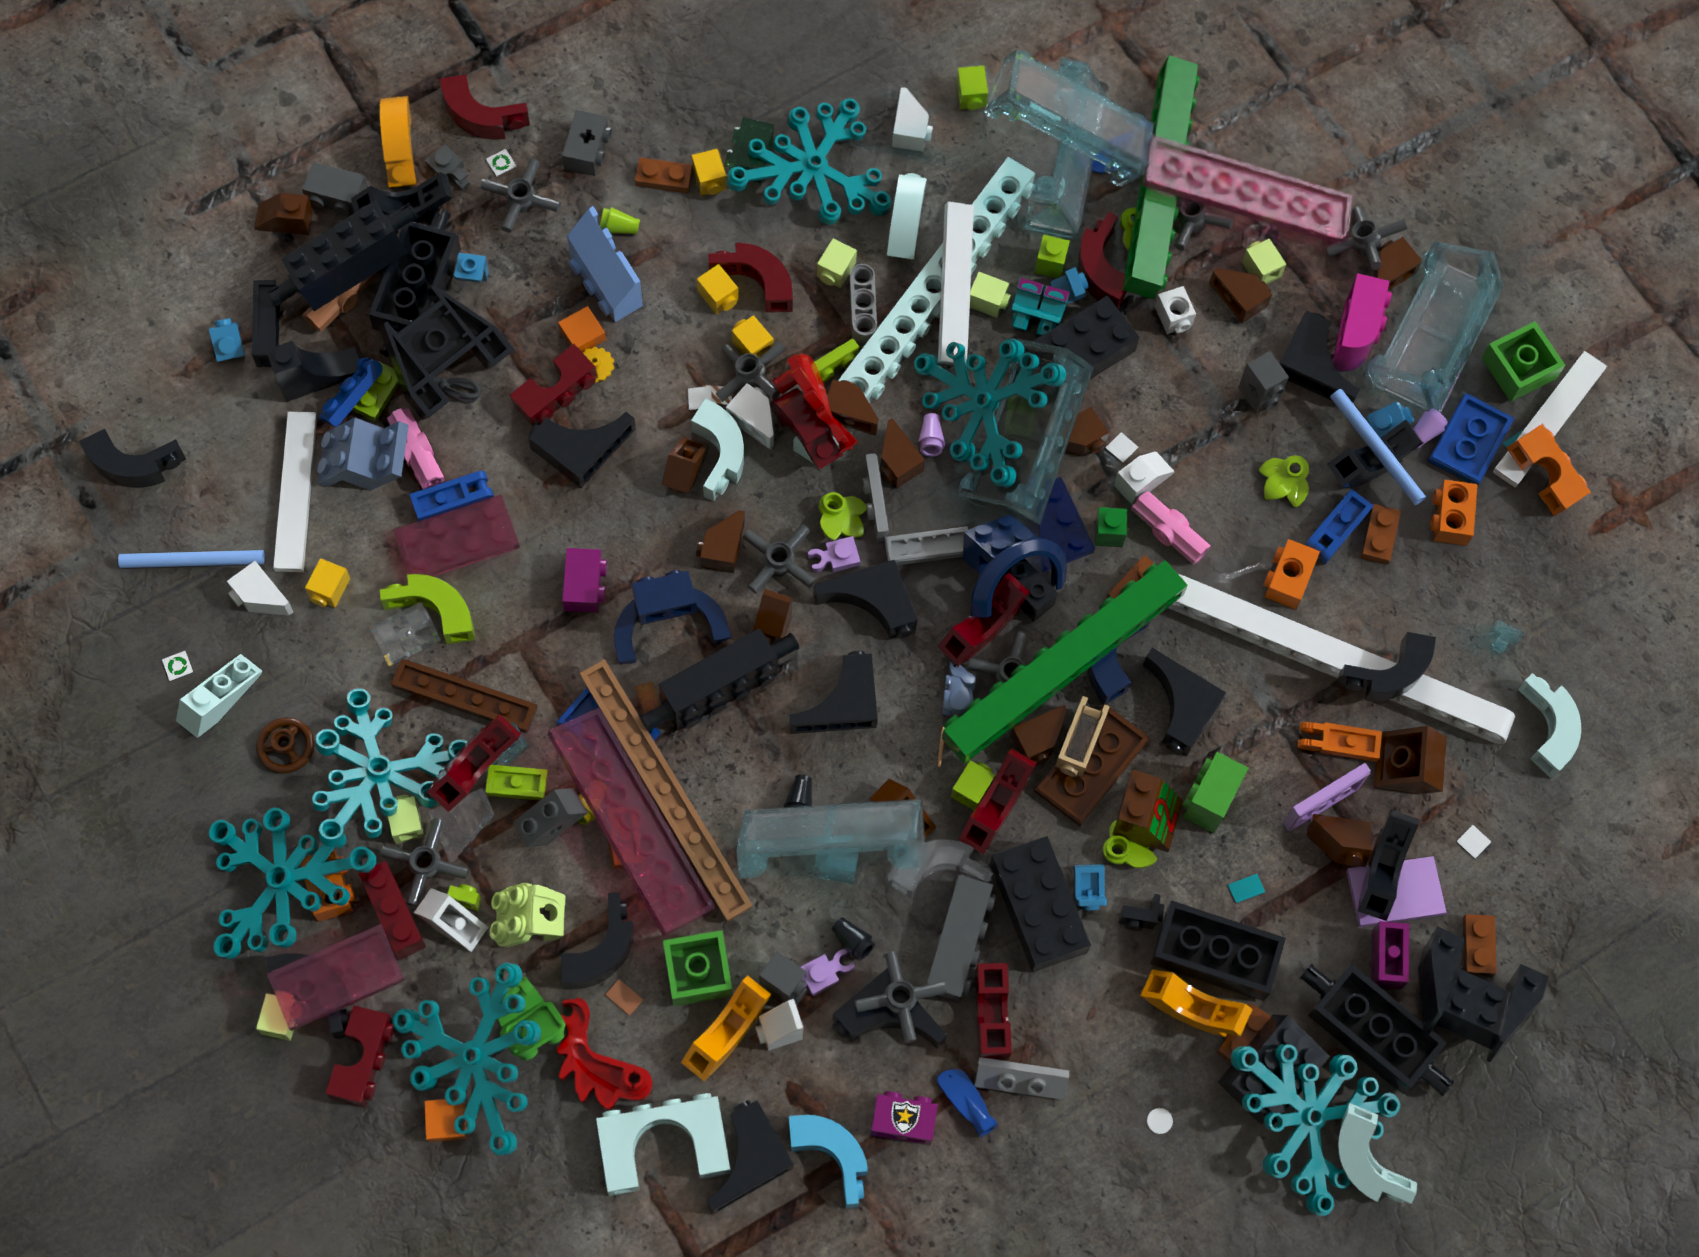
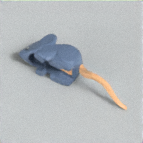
(957, 696)

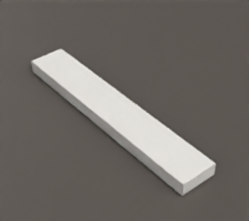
(955, 278)
(1556, 410)
(295, 492)

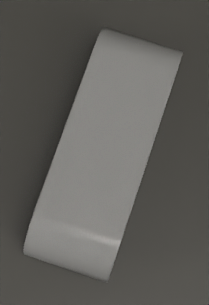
(865, 294)

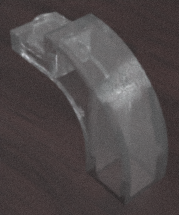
(940, 856)

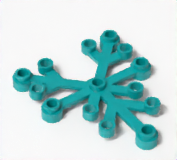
(853, 186)
(961, 386)
(426, 760)
(248, 852)
(485, 1090)
(1285, 1093)

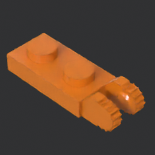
(1342, 740)

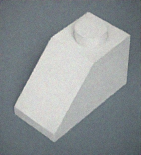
(911, 124)
(752, 414)
(1142, 476)
(257, 592)
(451, 919)
(780, 1026)

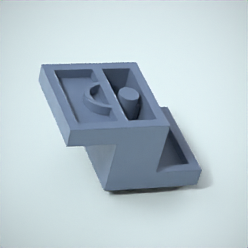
(362, 454)

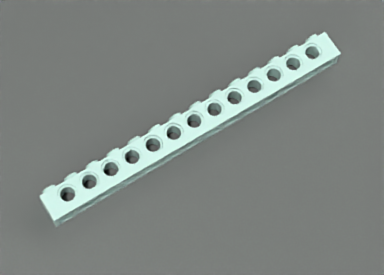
(1009, 177)

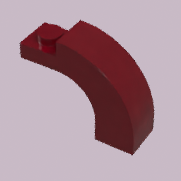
(477, 118)
(763, 268)
(1100, 276)
(813, 433)
(976, 632)
(471, 761)
(998, 802)

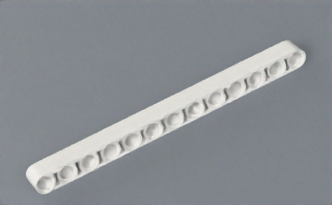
(1331, 654)

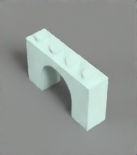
(622, 1131)

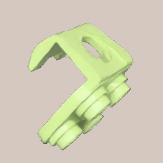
(520, 916)

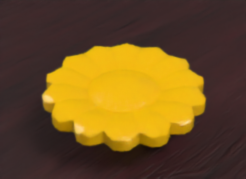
(602, 361)

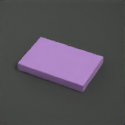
(1326, 797)
(1417, 892)

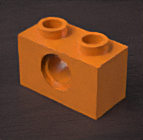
(1288, 589)

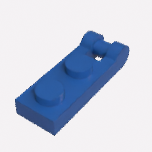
(351, 391)
(450, 495)
(1339, 525)

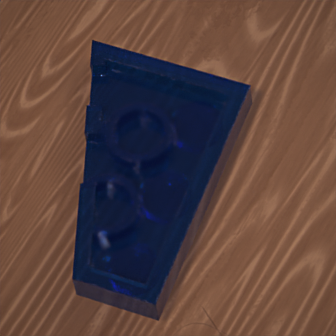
(1064, 526)

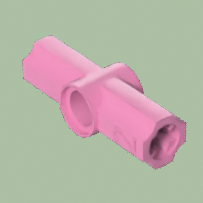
(418, 451)
(1170, 527)

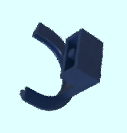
(996, 548)
(661, 600)

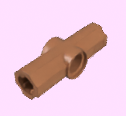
(344, 303)

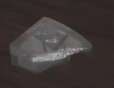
(462, 822)

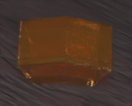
(647, 697)

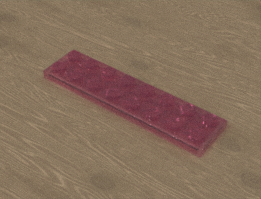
(1248, 190)
(631, 821)

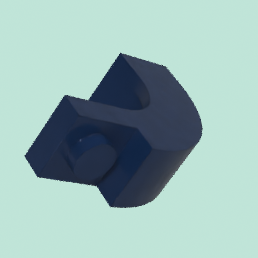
(1108, 677)

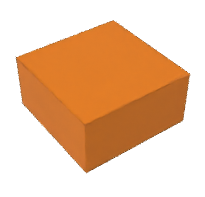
(582, 329)
(440, 1120)

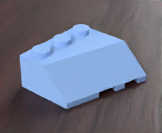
(603, 269)

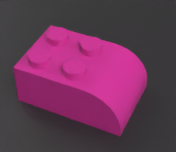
(1361, 321)

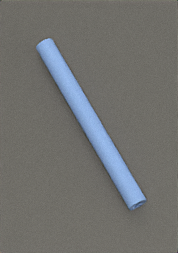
(1378, 447)
(178, 559)

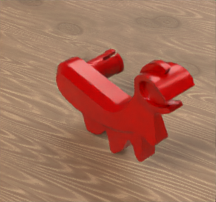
(807, 376)
(596, 1072)

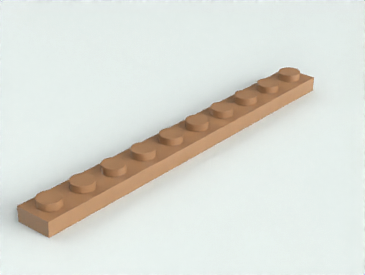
(666, 791)

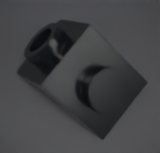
(1139, 918)

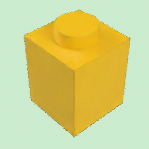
(709, 172)
(718, 289)
(751, 337)
(327, 583)

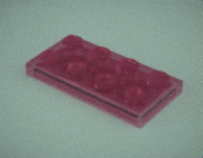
(457, 538)
(335, 977)

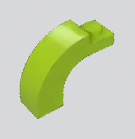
(437, 596)

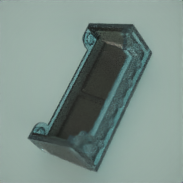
(1039, 431)

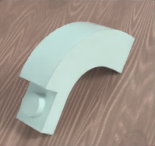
(906, 216)
(722, 430)
(1562, 722)
(1359, 1163)

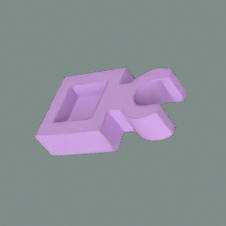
(839, 554)
(822, 973)

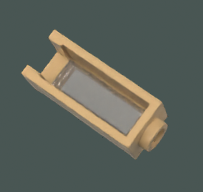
(1081, 739)

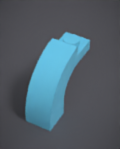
(825, 1135)

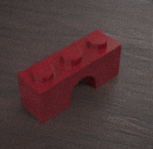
(540, 403)
(392, 911)
(992, 1011)
(355, 1082)

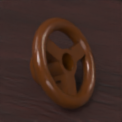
(281, 735)

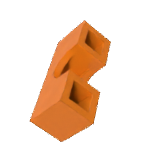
(1565, 483)

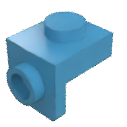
(471, 268)
(1073, 283)
(226, 339)
(1389, 417)
(1089, 886)

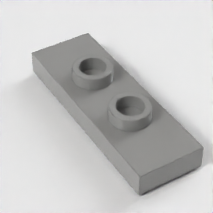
(876, 507)
(925, 546)
(1022, 1078)

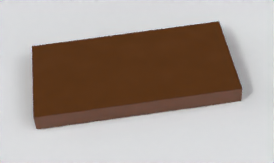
(1112, 754)

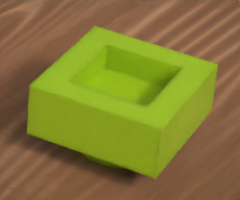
(465, 896)

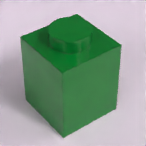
(1110, 527)

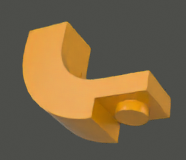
(396, 141)
(1194, 1007)
(727, 1030)

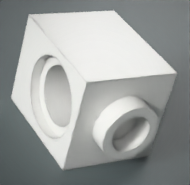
(1175, 300)

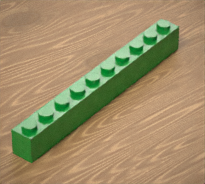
(1157, 209)
(1063, 662)

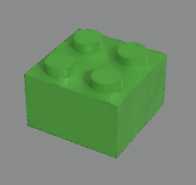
(1523, 361)
(1218, 785)
(697, 968)

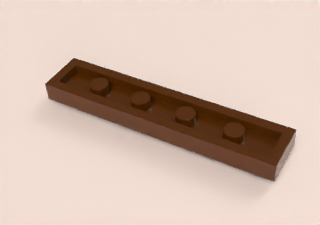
(462, 694)

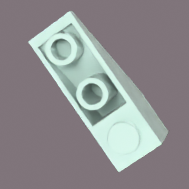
(216, 695)

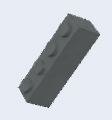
(959, 937)

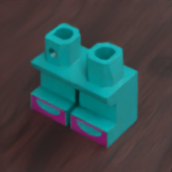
(1027, 302)

